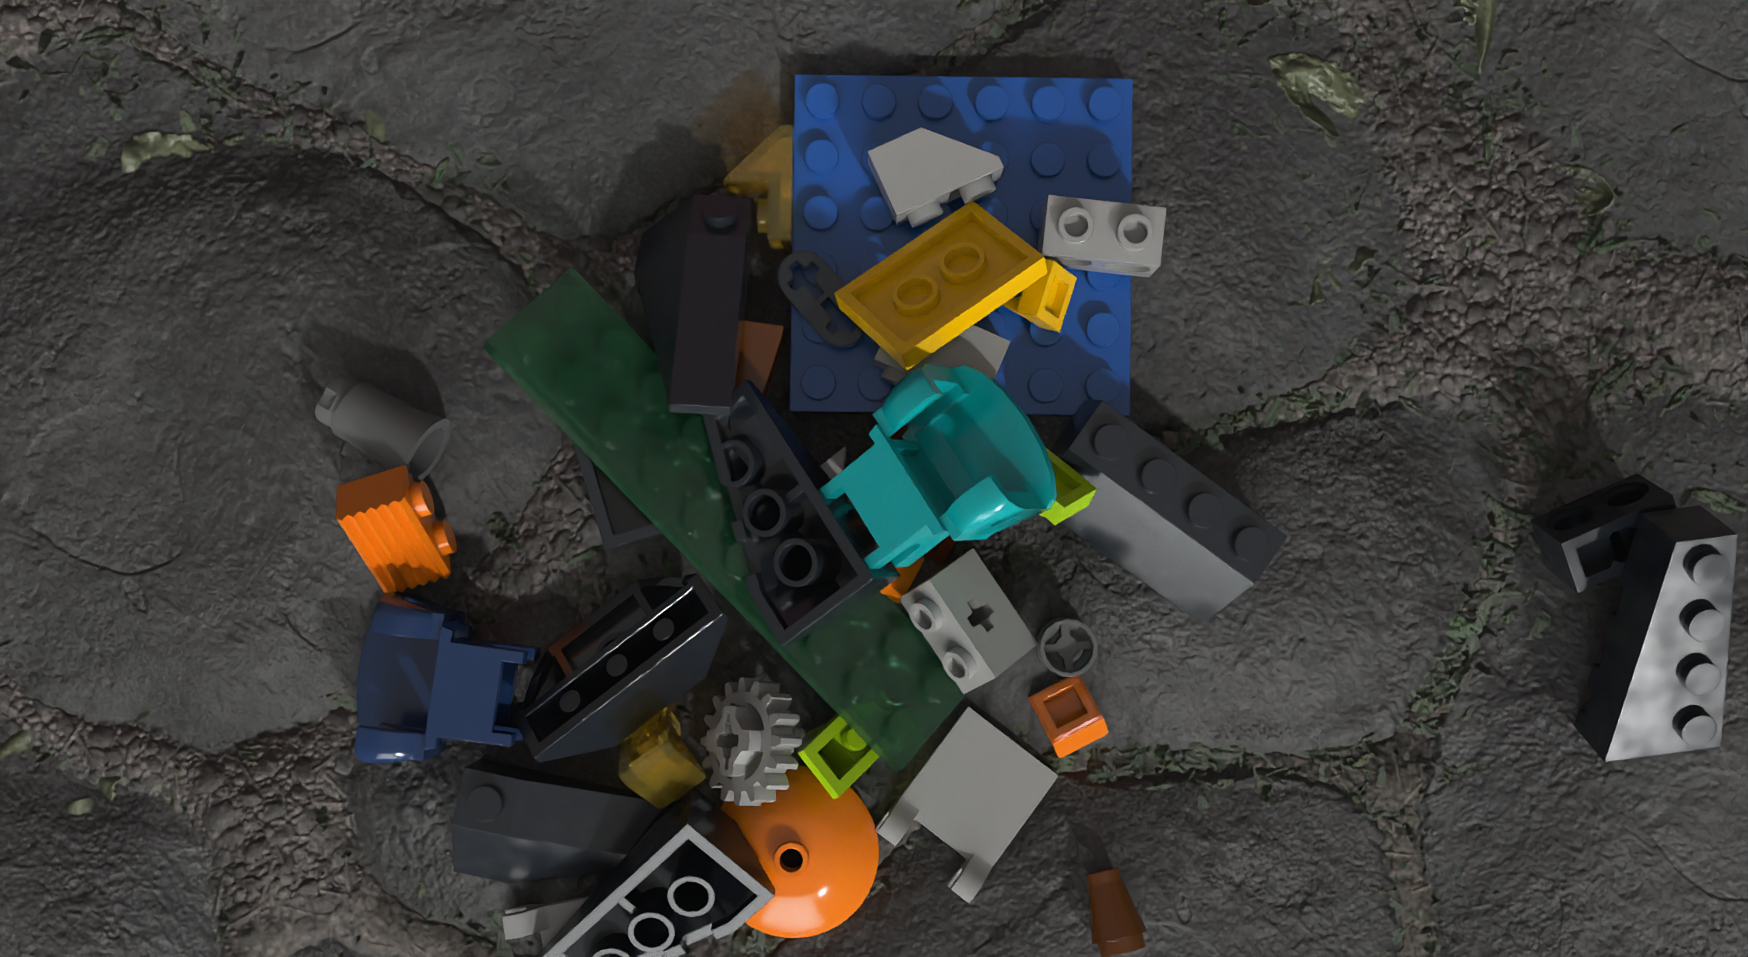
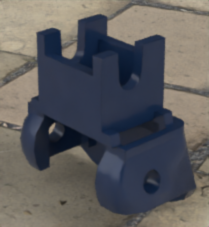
(432, 682)

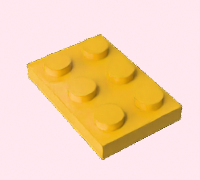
(940, 284)

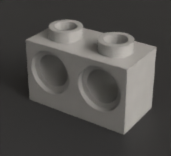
(1102, 235)

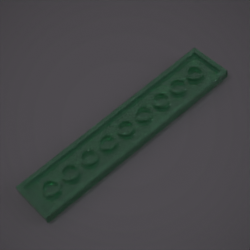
(611, 402)

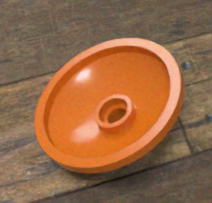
(836, 850)

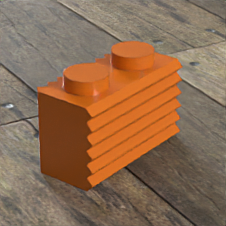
(396, 529)

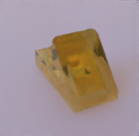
(771, 173)
(658, 762)

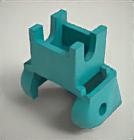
(959, 472)

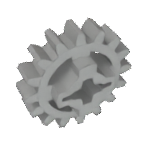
(750, 741)

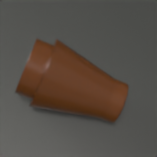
(1113, 915)

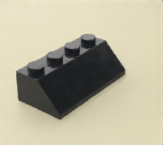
(1163, 514)

